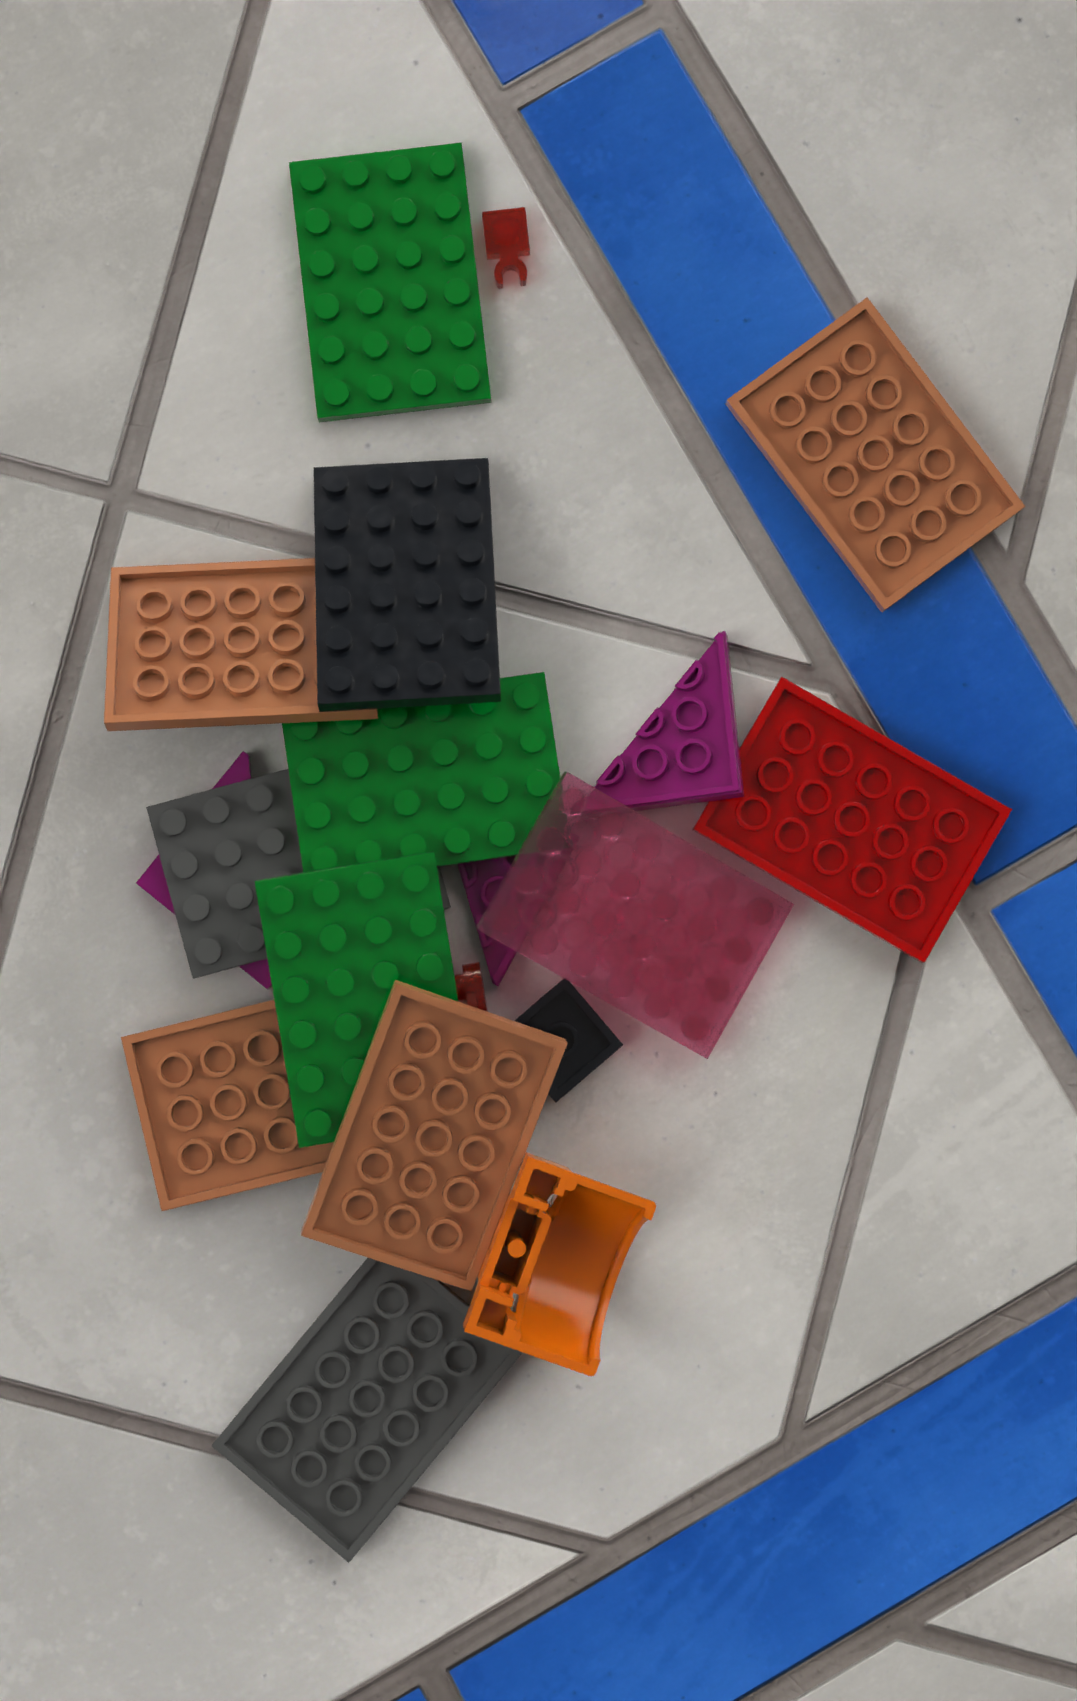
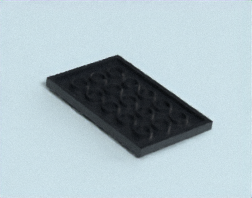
(405, 585)

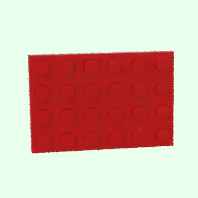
(854, 820)

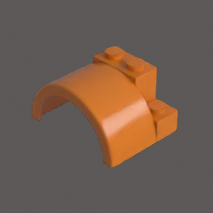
(557, 1262)

